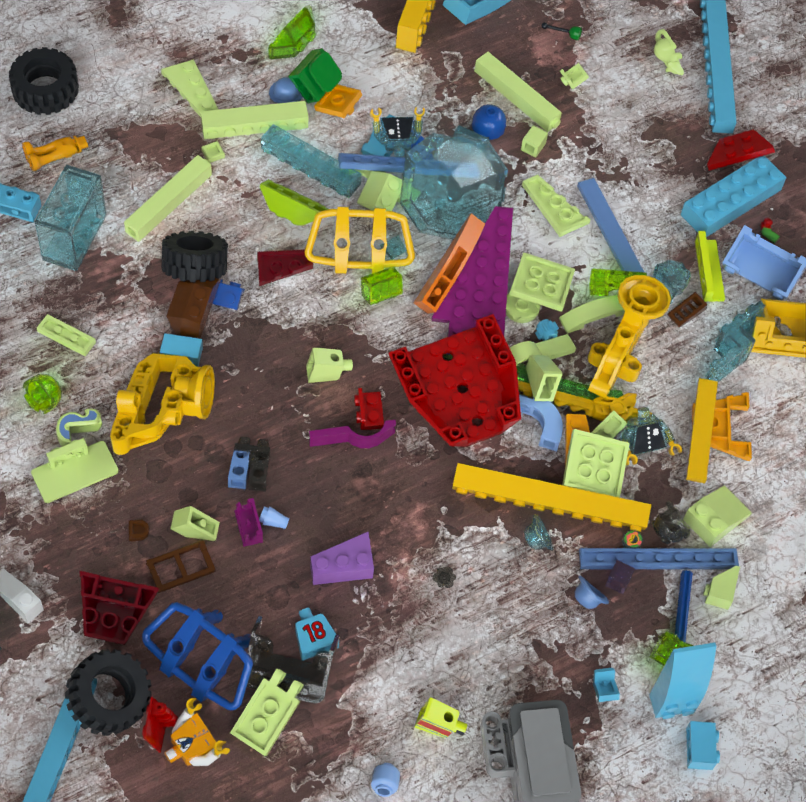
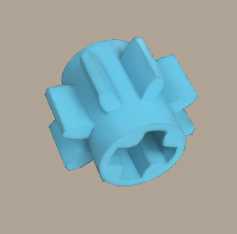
(546, 330)

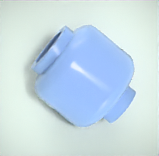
(385, 779)

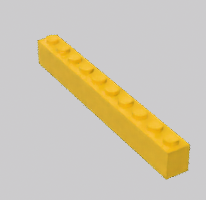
(551, 496)

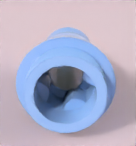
(273, 518)

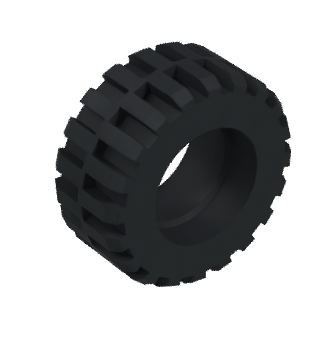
(41, 64)
(86, 707)

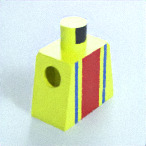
(439, 719)

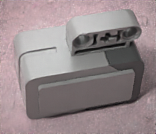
(536, 753)

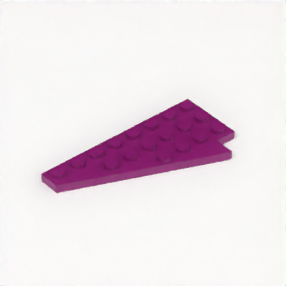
(483, 280)

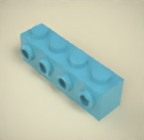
(19, 203)

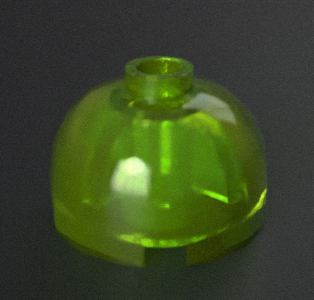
(42, 392)

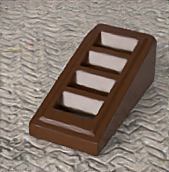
(702, 306)

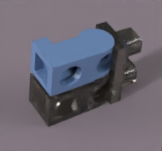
(253, 458)

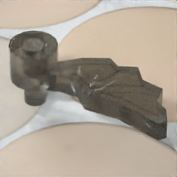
(784, 330)

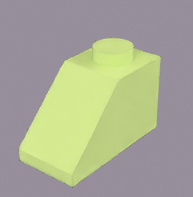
(194, 524)
(722, 588)

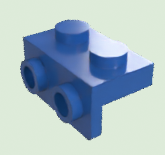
(228, 295)

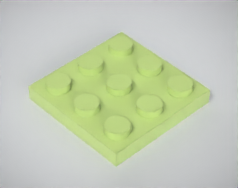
(542, 282)
(595, 463)

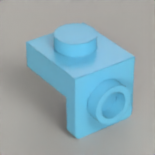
(605, 685)

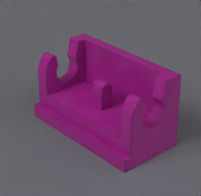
(248, 523)

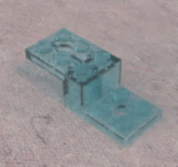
(734, 343)

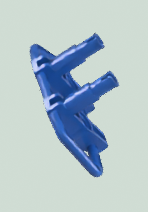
(219, 659)

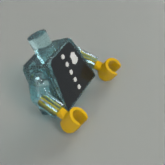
(397, 132)
(647, 434)

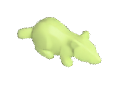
(665, 52)

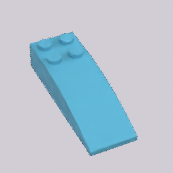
(471, 10)
(683, 681)

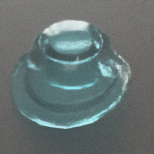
(537, 535)

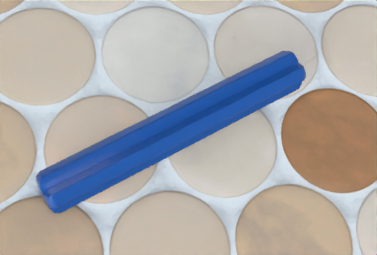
(683, 605)

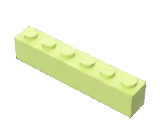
(254, 119)

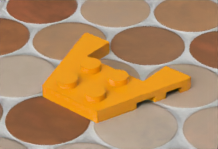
(721, 428)

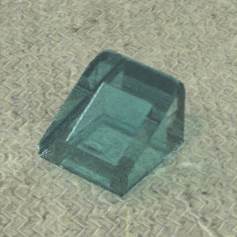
(394, 247)

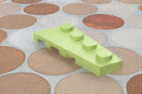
(191, 85)

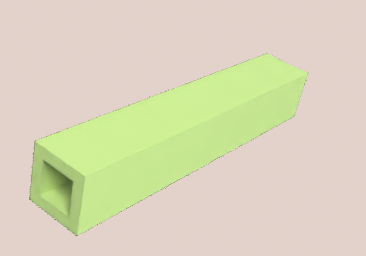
(518, 92)
(168, 198)

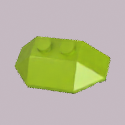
(290, 204)

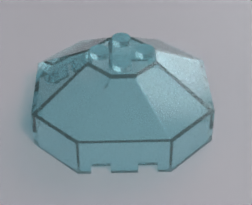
(449, 180)

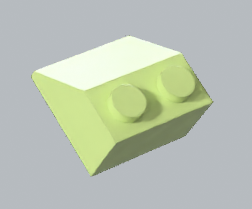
(380, 191)

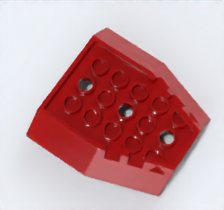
(479, 363)

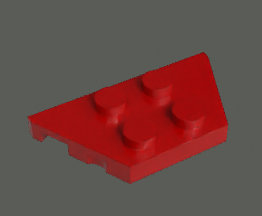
(738, 149)

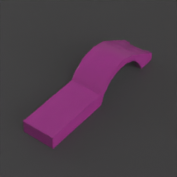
(345, 434)

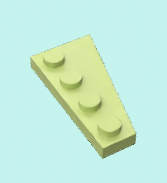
(554, 207)

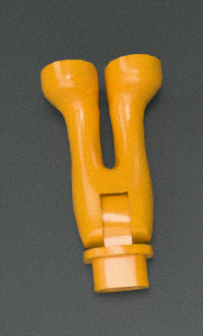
(53, 151)

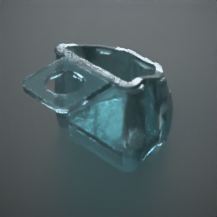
(673, 276)

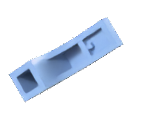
(549, 419)

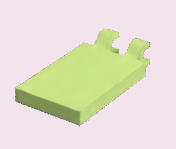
(267, 713)

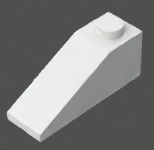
(19, 596)

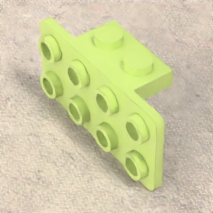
(73, 469)

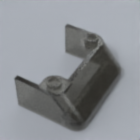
(313, 675)

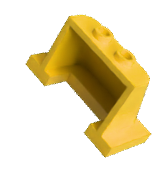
(769, 338)

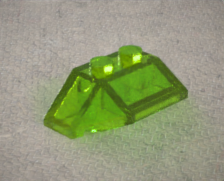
(294, 36)

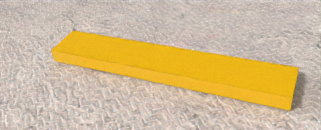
(701, 430)

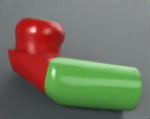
(766, 230)

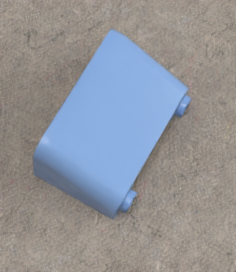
(764, 264)

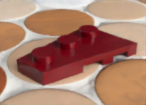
(281, 264)

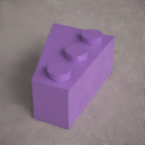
(343, 562)

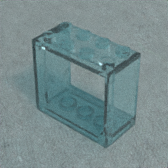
(71, 217)

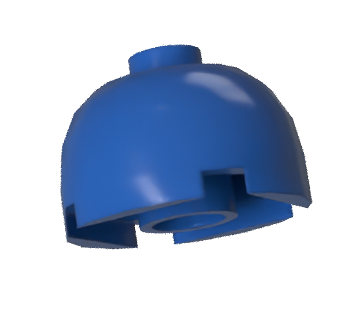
(489, 121)

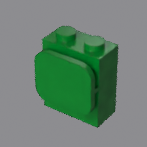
(316, 75)

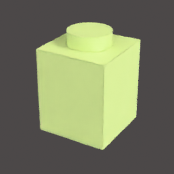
(534, 141)

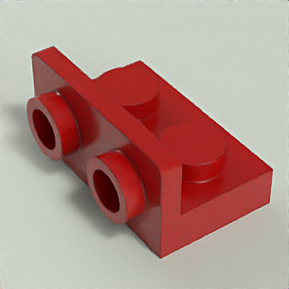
(370, 410)

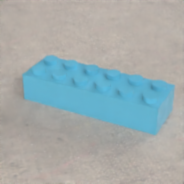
(733, 195)

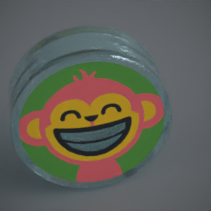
(632, 539)

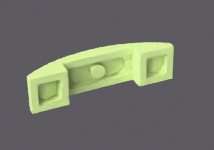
(590, 312)

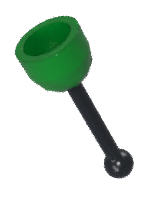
(574, 32)

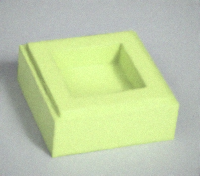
(213, 152)

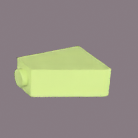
(543, 377)

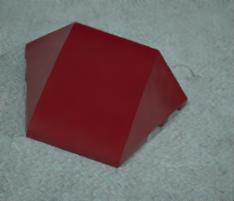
(113, 606)

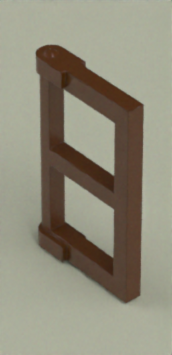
(176, 554)

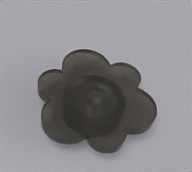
(444, 573)

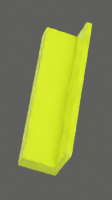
(709, 268)

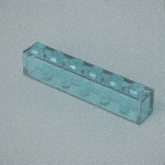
(310, 161)

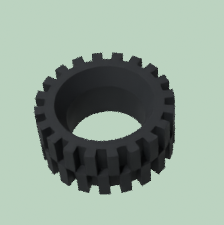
(194, 256)

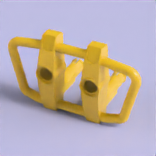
(378, 232)

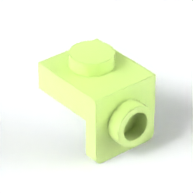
(574, 76)

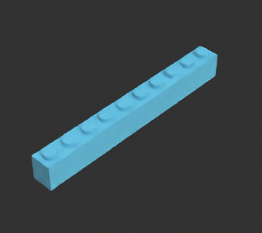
(718, 66)

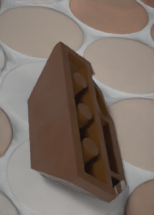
(191, 306)

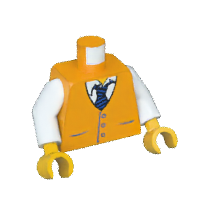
(193, 739)

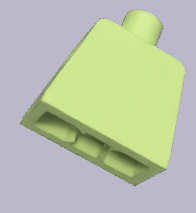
(326, 365)

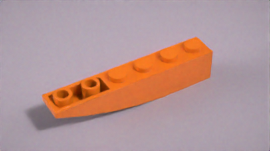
(450, 265)

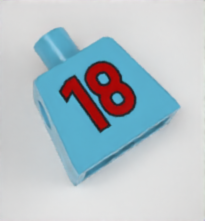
(313, 634)

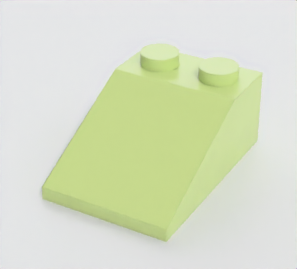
(716, 515)

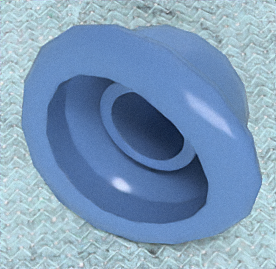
(284, 91)
(588, 595)

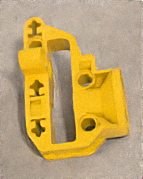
(642, 300)
(190, 396)

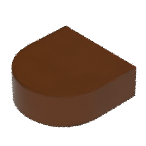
(138, 530)

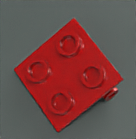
(158, 718)

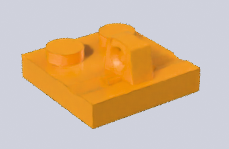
(339, 101)

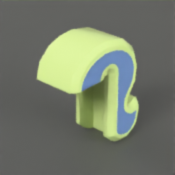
(76, 423)

